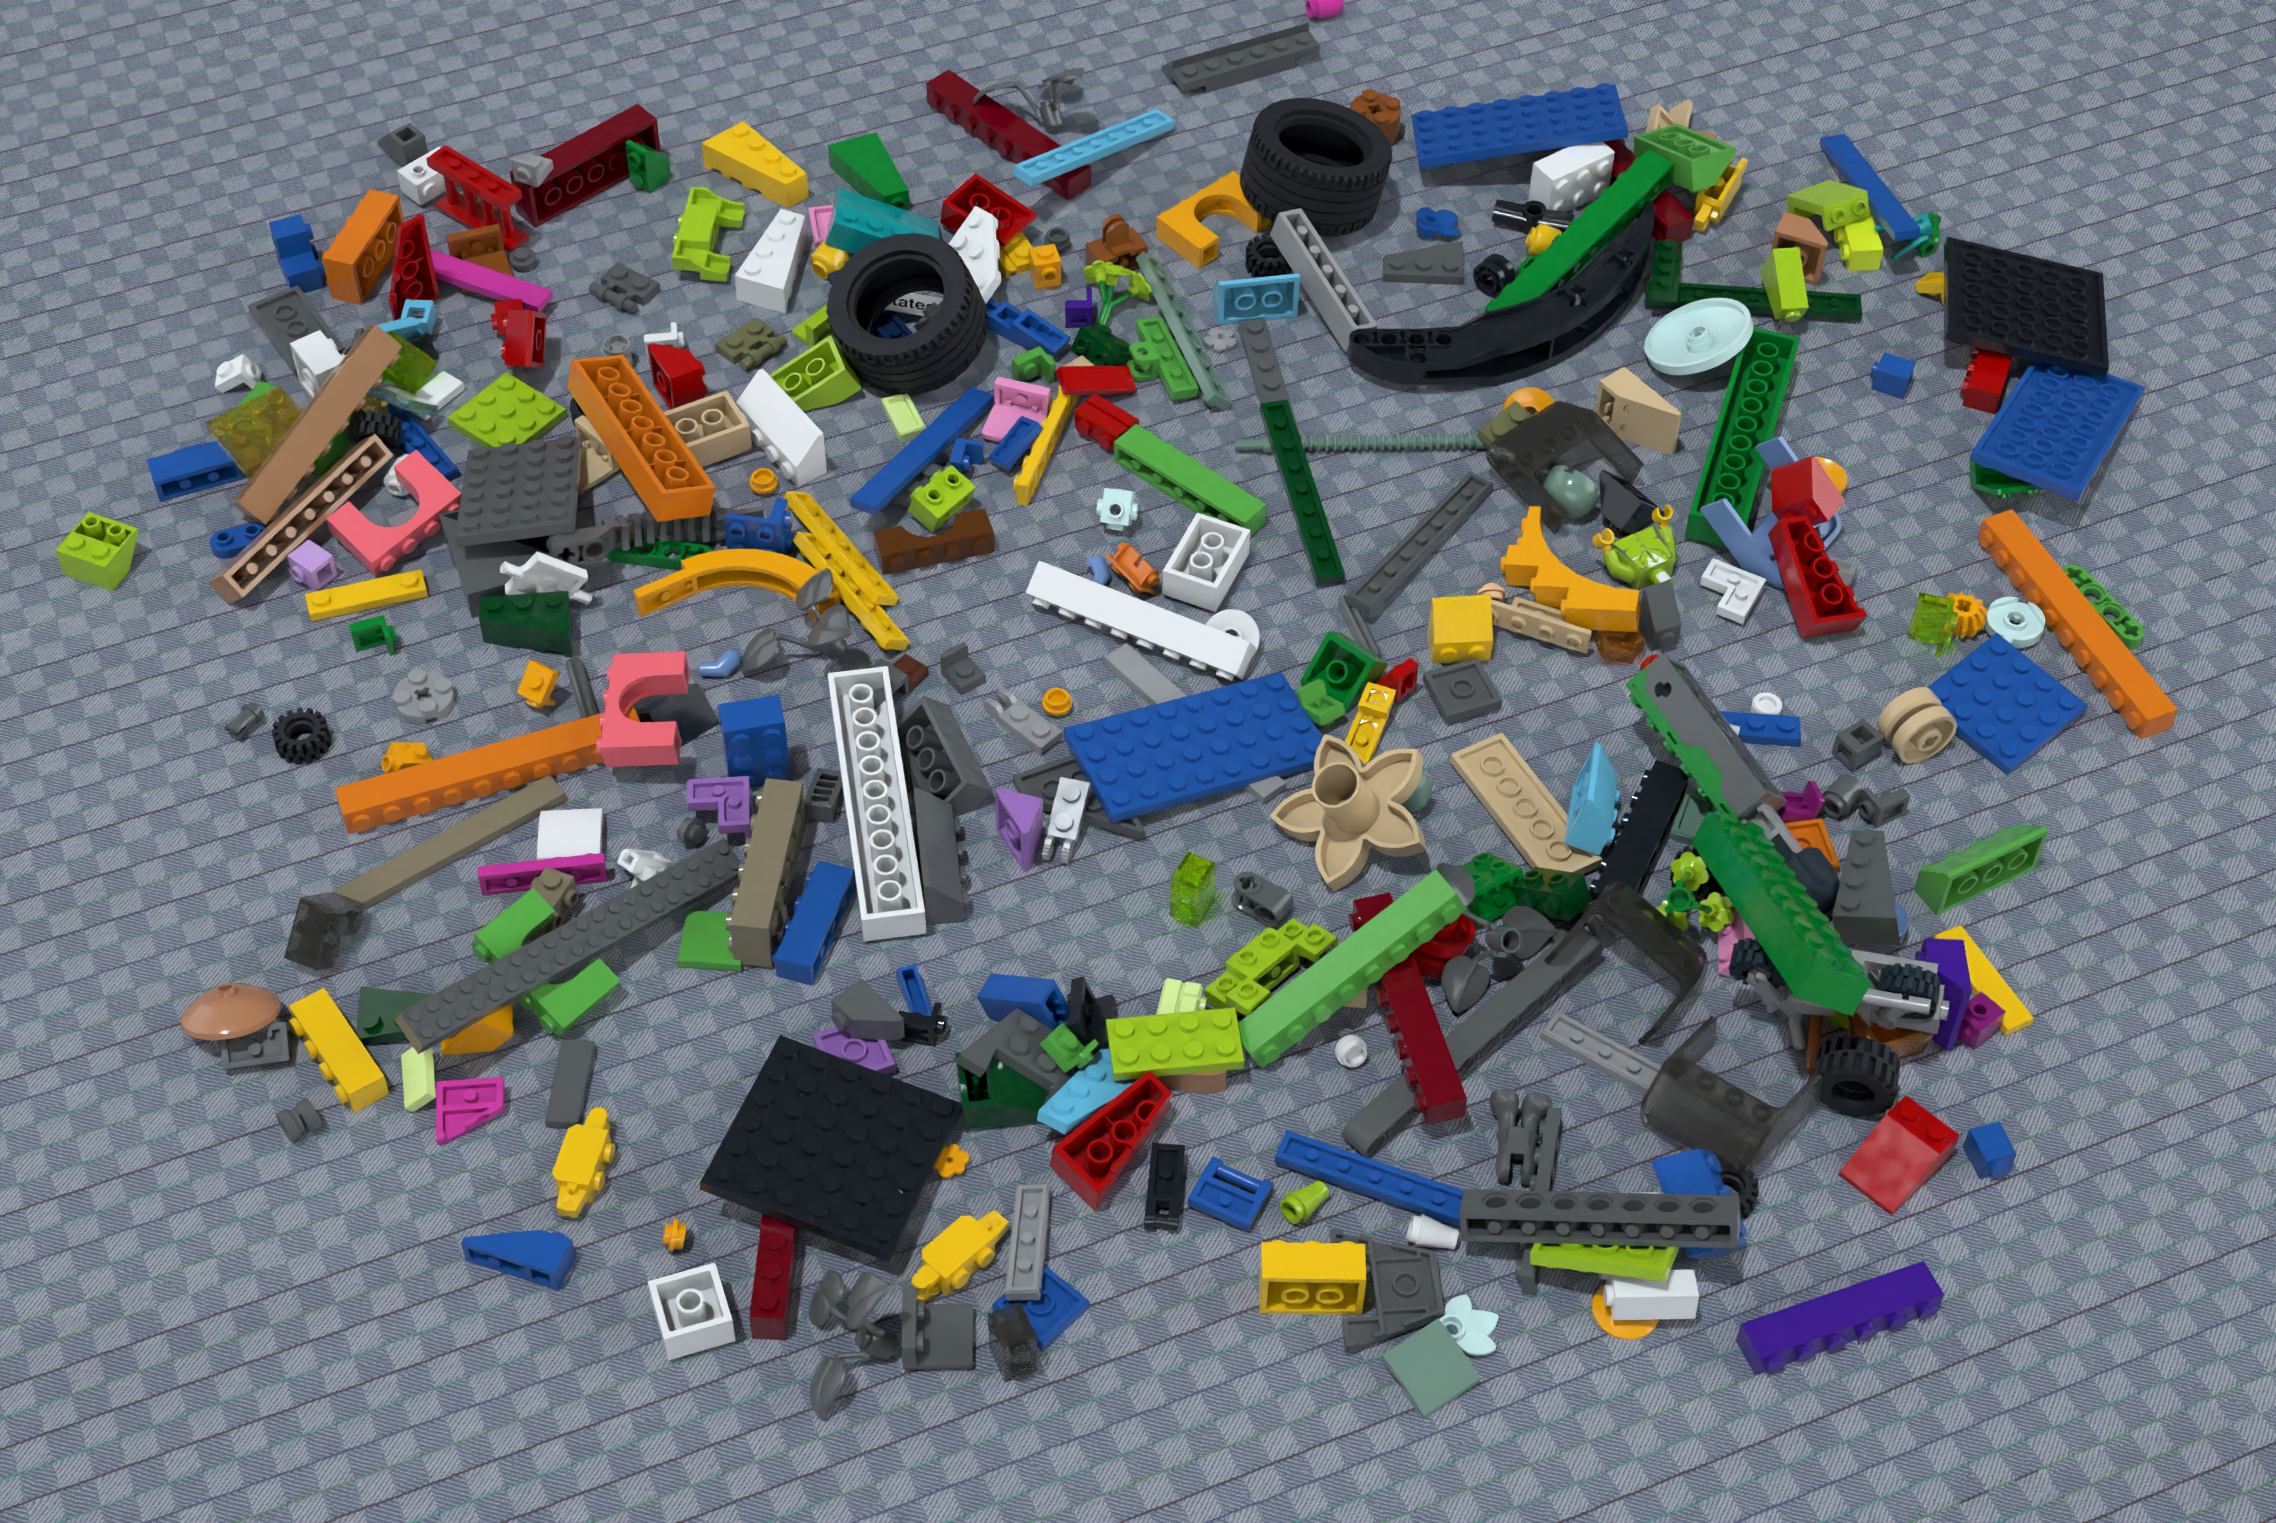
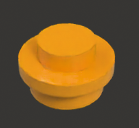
(763, 481)
(1056, 702)
(674, 1235)

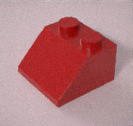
(524, 338)
(676, 375)
(1804, 490)

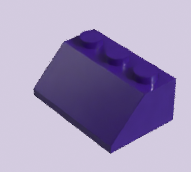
(1954, 974)

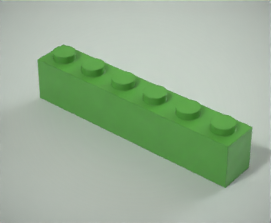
(1187, 480)

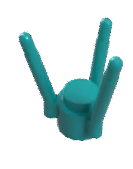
(1925, 229)

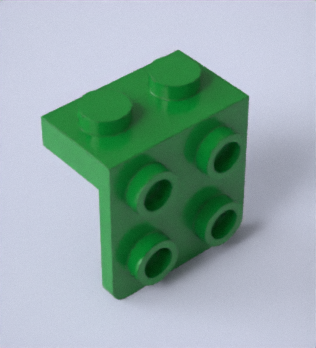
(1997, 483)

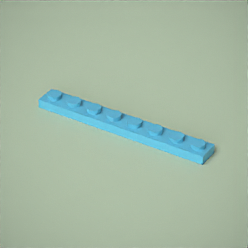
(1093, 147)

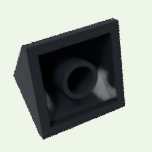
(689, 710)

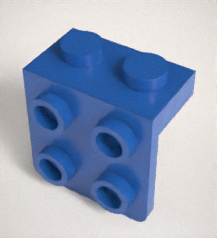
(761, 533)

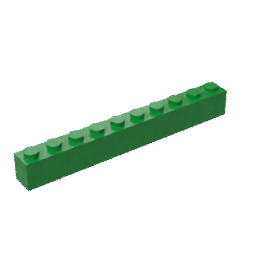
(1591, 231)

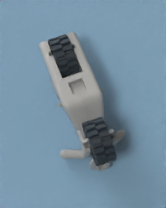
(1901, 996)

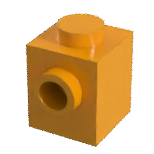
(1042, 261)

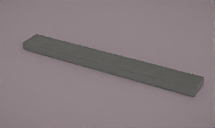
(1419, 543)

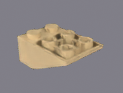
(1637, 412)

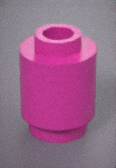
(1323, 8)

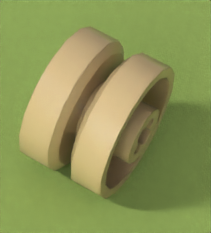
(1916, 725)

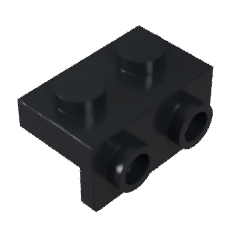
(1088, 1014)

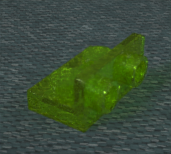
(411, 368)
(1932, 621)

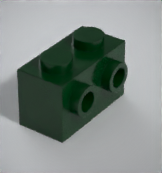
(1553, 892)

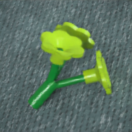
(1108, 273)

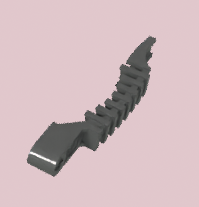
(616, 534)

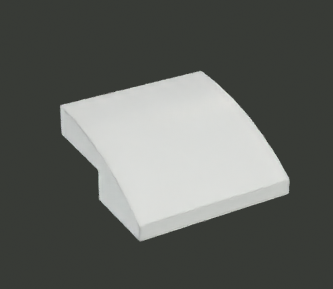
(569, 833)

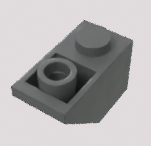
(404, 144)

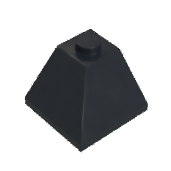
(1624, 504)

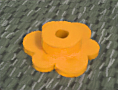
(957, 1158)

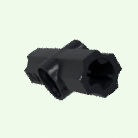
(1529, 215)

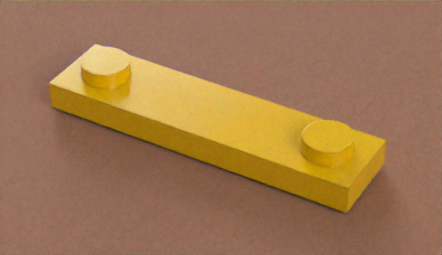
(366, 595)

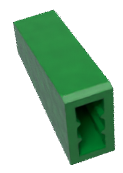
(869, 169)

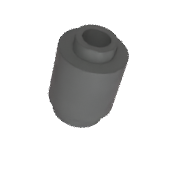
(1842, 795)

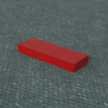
(1095, 379)

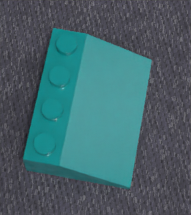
(862, 220)

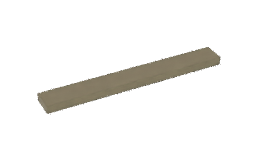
(454, 842)

